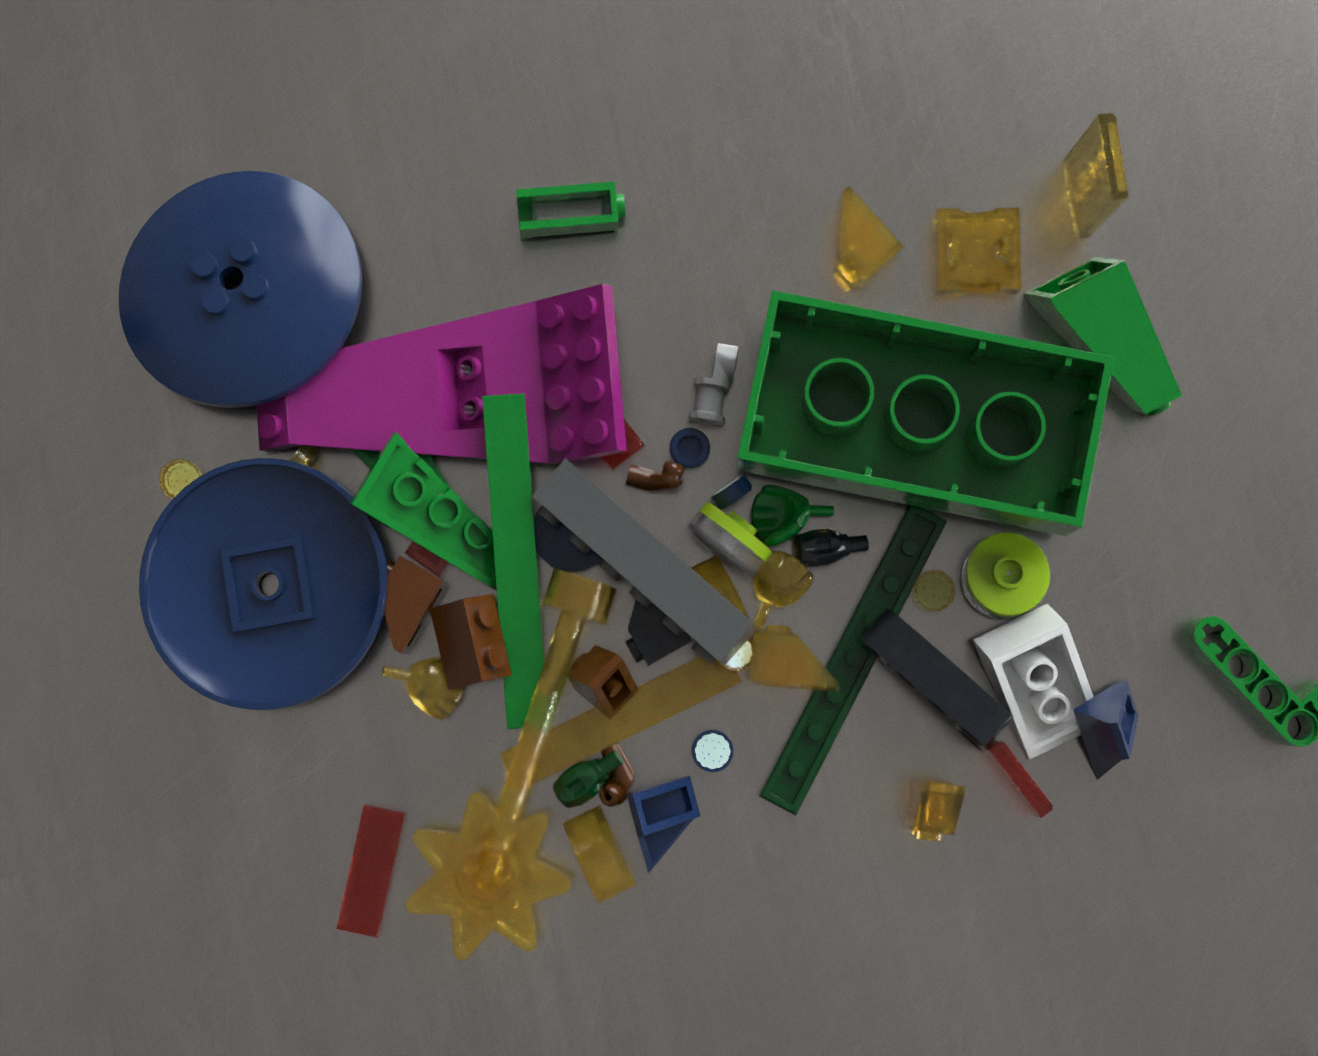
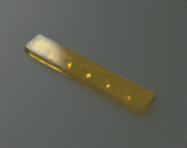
(650, 705)

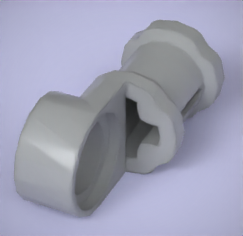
(712, 390)

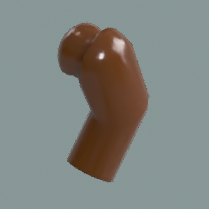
(655, 481)
(620, 780)

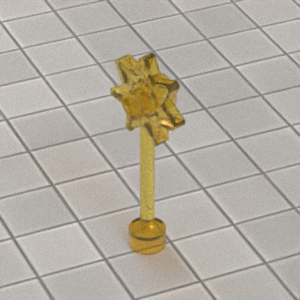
(490, 867)

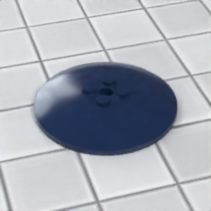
(269, 331)
(206, 572)

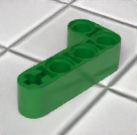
(1254, 676)

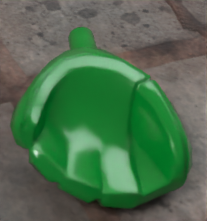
(782, 514)

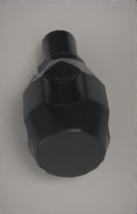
(826, 546)

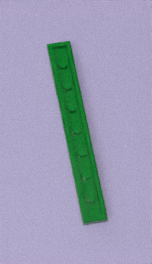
(514, 549)

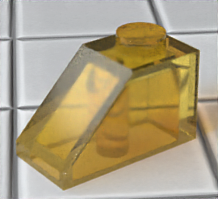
(862, 240)
(787, 662)
(934, 808)
(599, 854)

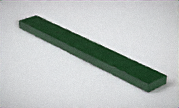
(851, 660)

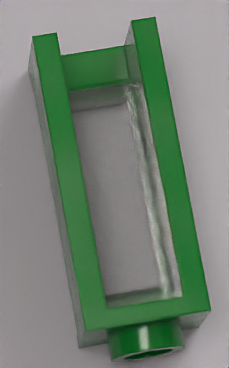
(569, 209)

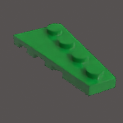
(421, 507)

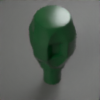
(585, 779)

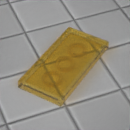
(1095, 176)

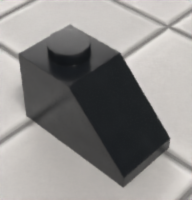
(650, 637)

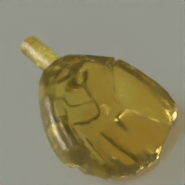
(780, 583)
(427, 687)

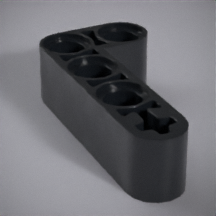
(937, 679)

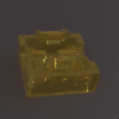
(975, 269)

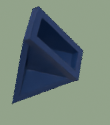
(1108, 726)
(662, 815)

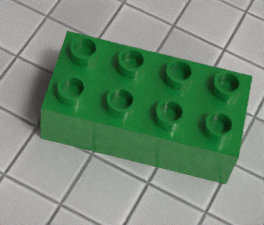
(925, 413)

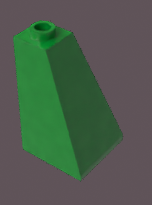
(1103, 314)

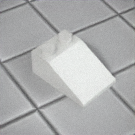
(1036, 678)

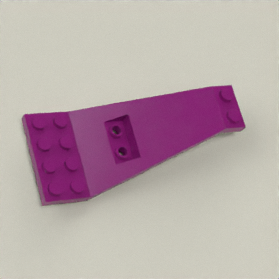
(425, 387)

